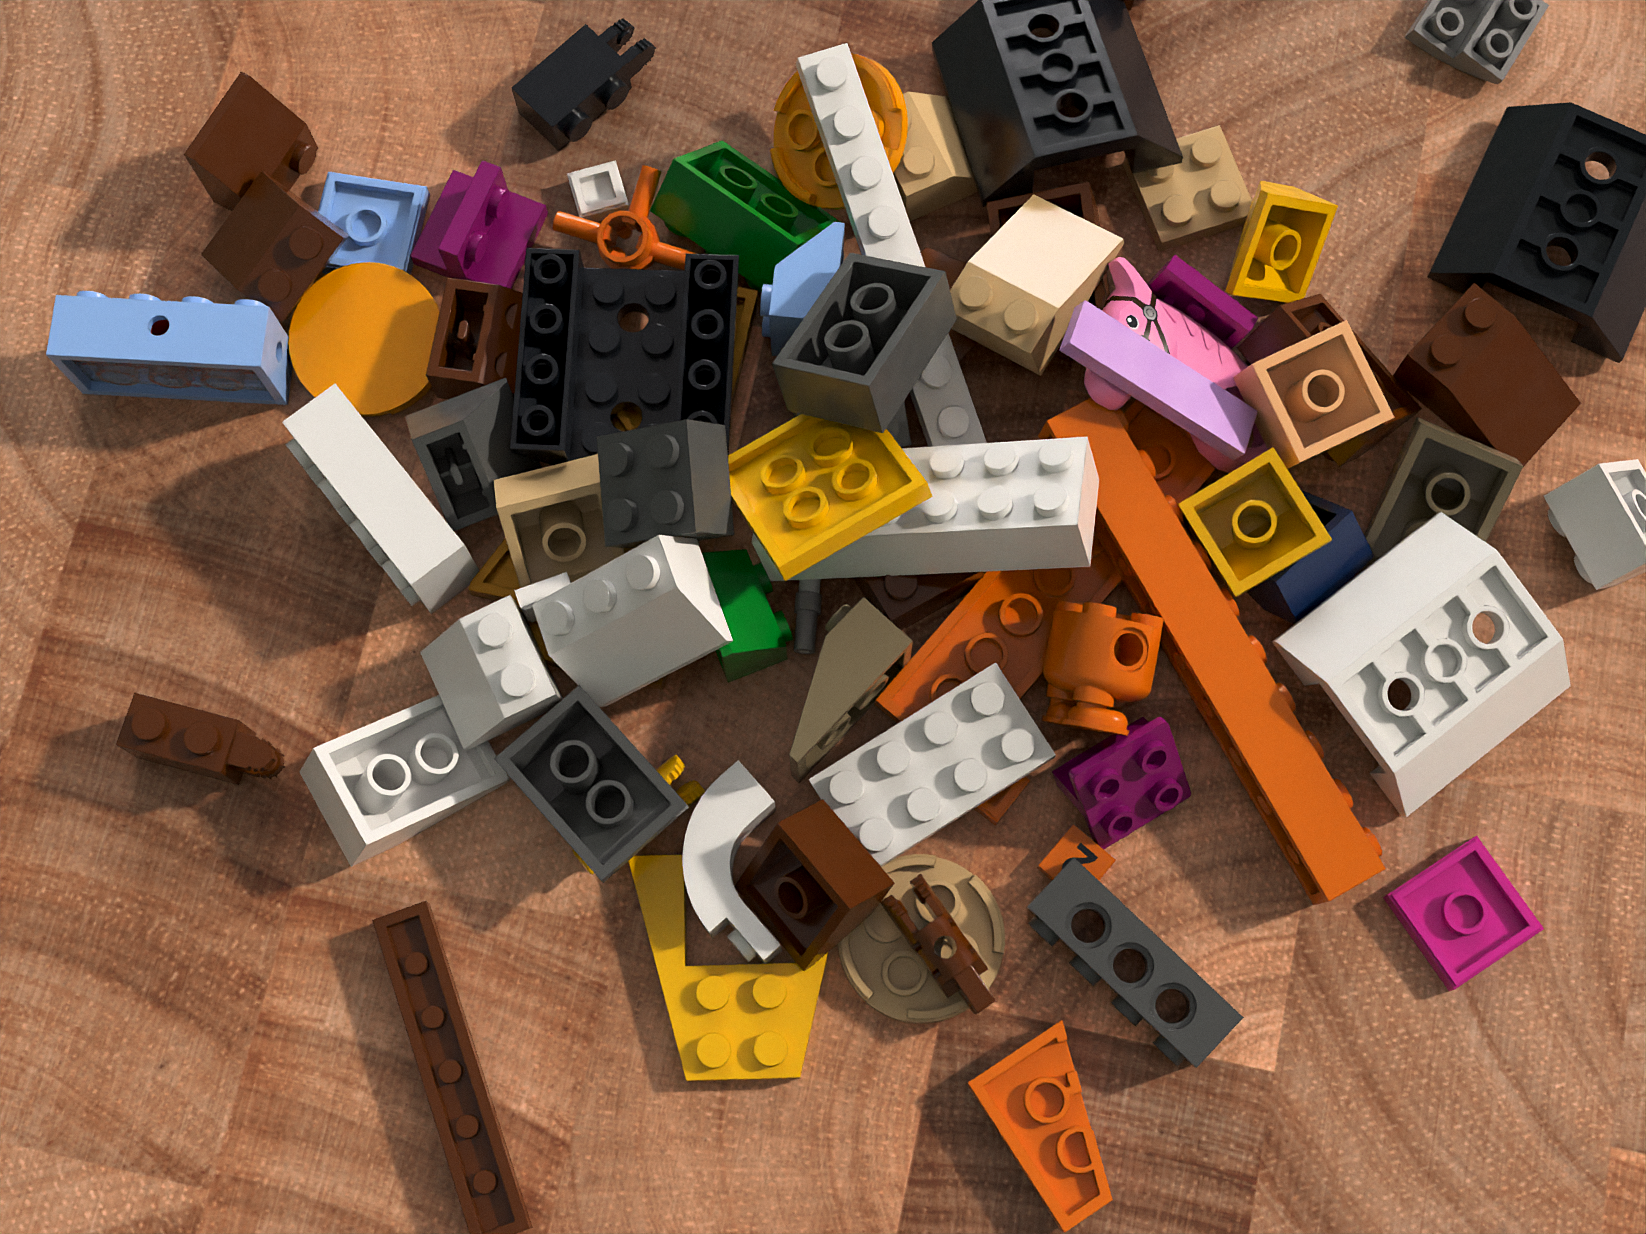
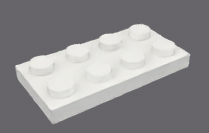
(934, 766)

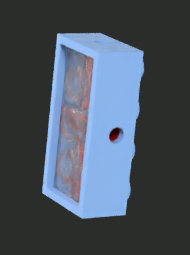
(171, 348)

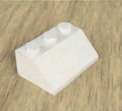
(634, 619)

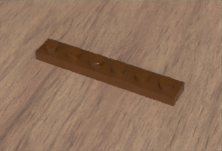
(451, 1072)

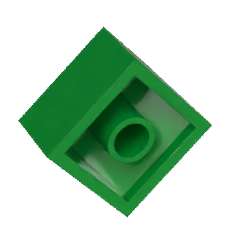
(755, 630)

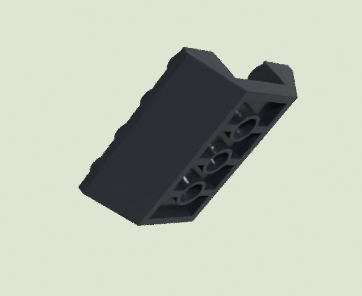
(1013, 84)
(1538, 196)
(586, 369)

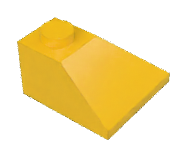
(1280, 243)

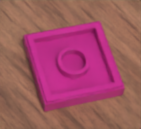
(1463, 913)

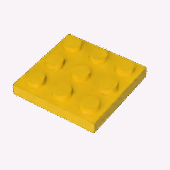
(820, 488)

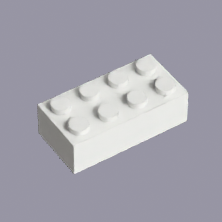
(379, 500)

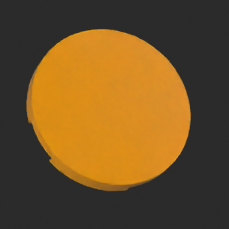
(799, 150)
(367, 334)

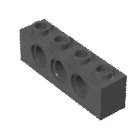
(1207, 1014)

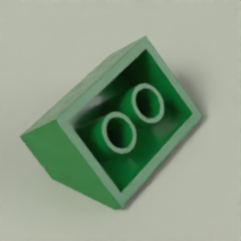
(736, 210)

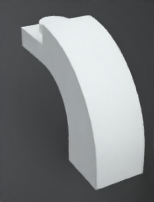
(718, 826)

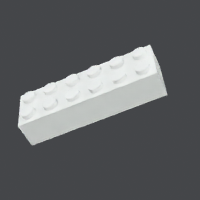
(988, 512)

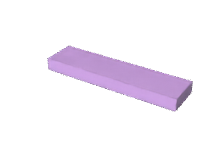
(1158, 380)

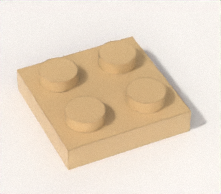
(1194, 196)

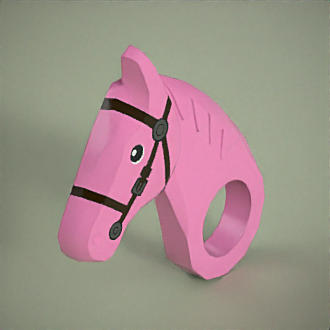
(1181, 337)

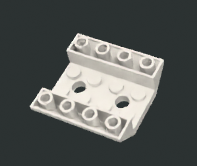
(1414, 623)

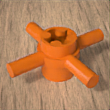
(622, 224)

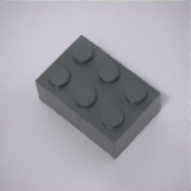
(865, 342)

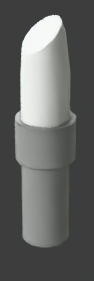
(807, 609)

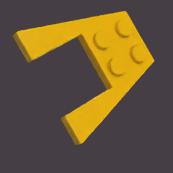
(724, 1017)

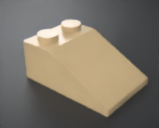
(1029, 280)

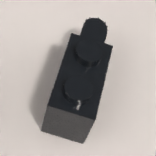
(580, 82)

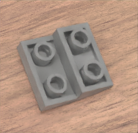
(1476, 34)

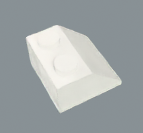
(1604, 521)
(490, 673)

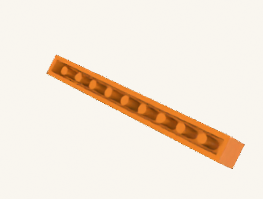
(1221, 663)

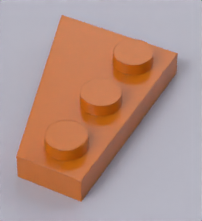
(1045, 1125)

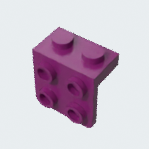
(1202, 301)

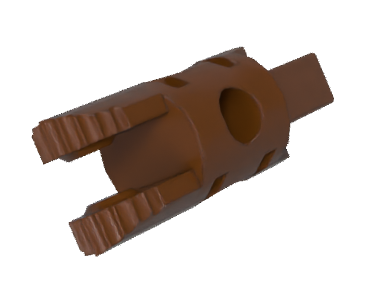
(952, 974)

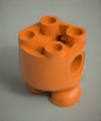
(1096, 661)

